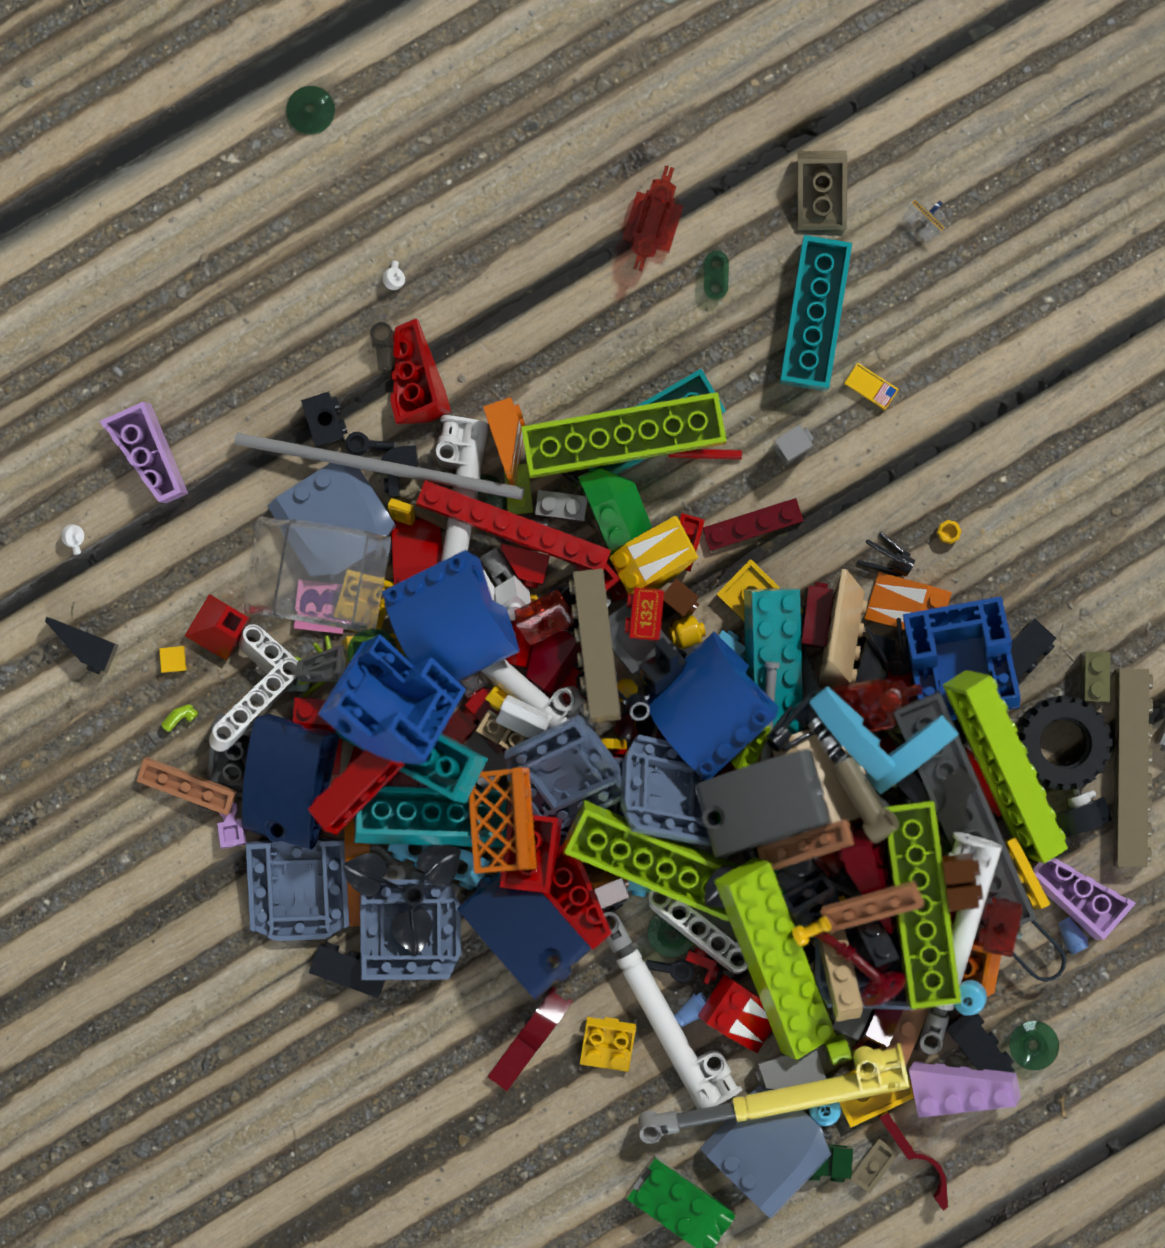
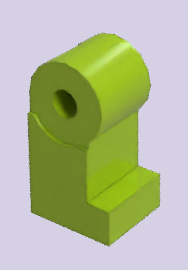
(837, 1050)

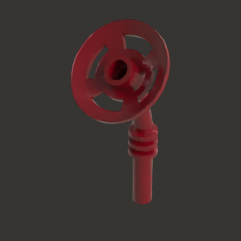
(878, 981)

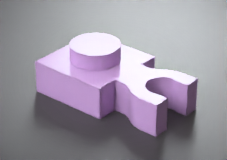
(231, 829)

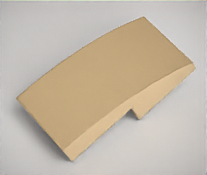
(497, 733)

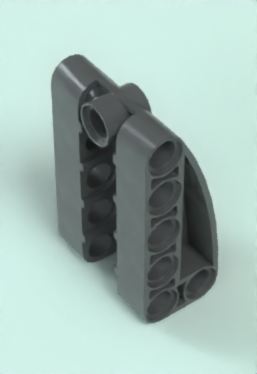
(763, 803)

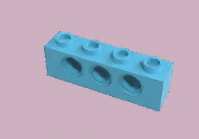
(468, 880)

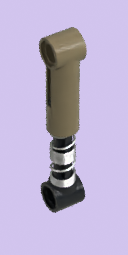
(877, 819)

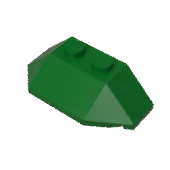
(615, 507)

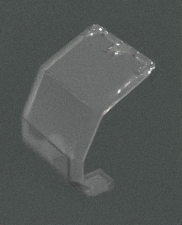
(316, 573)

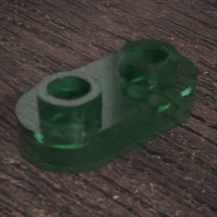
(716, 276)

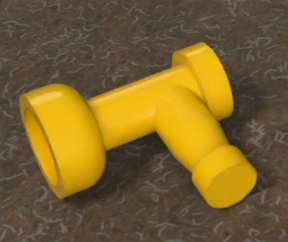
(802, 934)

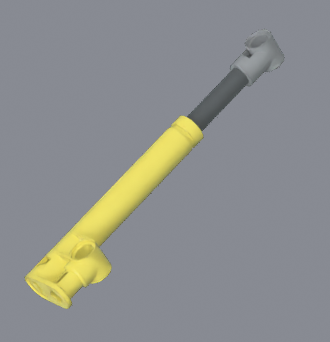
(881, 1075)

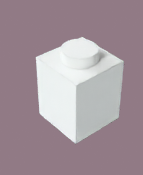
(512, 595)

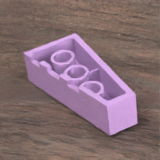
(146, 448)
(1082, 898)
(961, 1090)

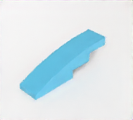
(851, 734)
(915, 752)

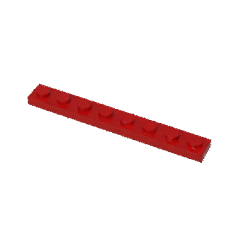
(512, 527)

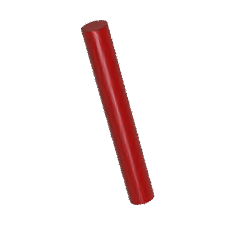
(709, 454)

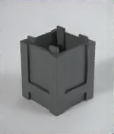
(630, 651)

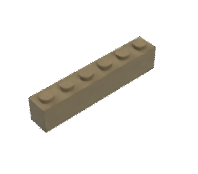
(596, 646)

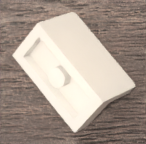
(523, 717)

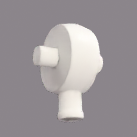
(393, 277)
(73, 536)
(1080, 798)

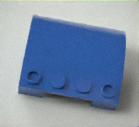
(451, 617)
(960, 639)
(391, 703)
(711, 708)

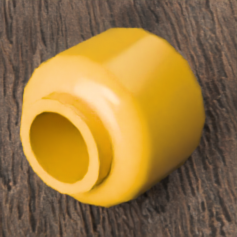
(686, 632)

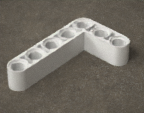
(260, 693)
(702, 941)

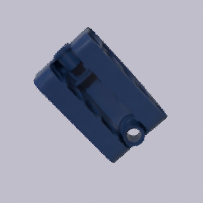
(283, 777)
(524, 933)

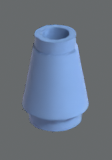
(1072, 936)
(691, 1009)

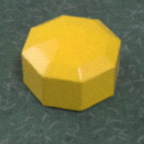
(948, 532)
(627, 688)

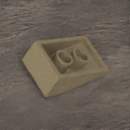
(822, 190)

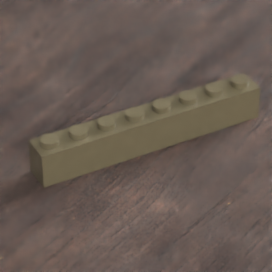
(1131, 768)

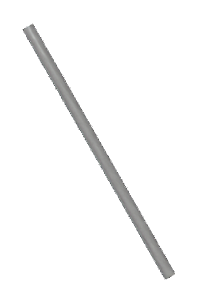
(379, 466)

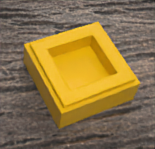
(401, 511)
(173, 659)

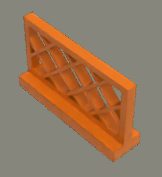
(522, 825)

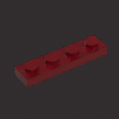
(753, 524)

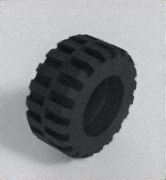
(1094, 731)

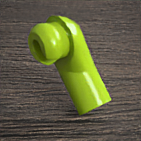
(177, 714)

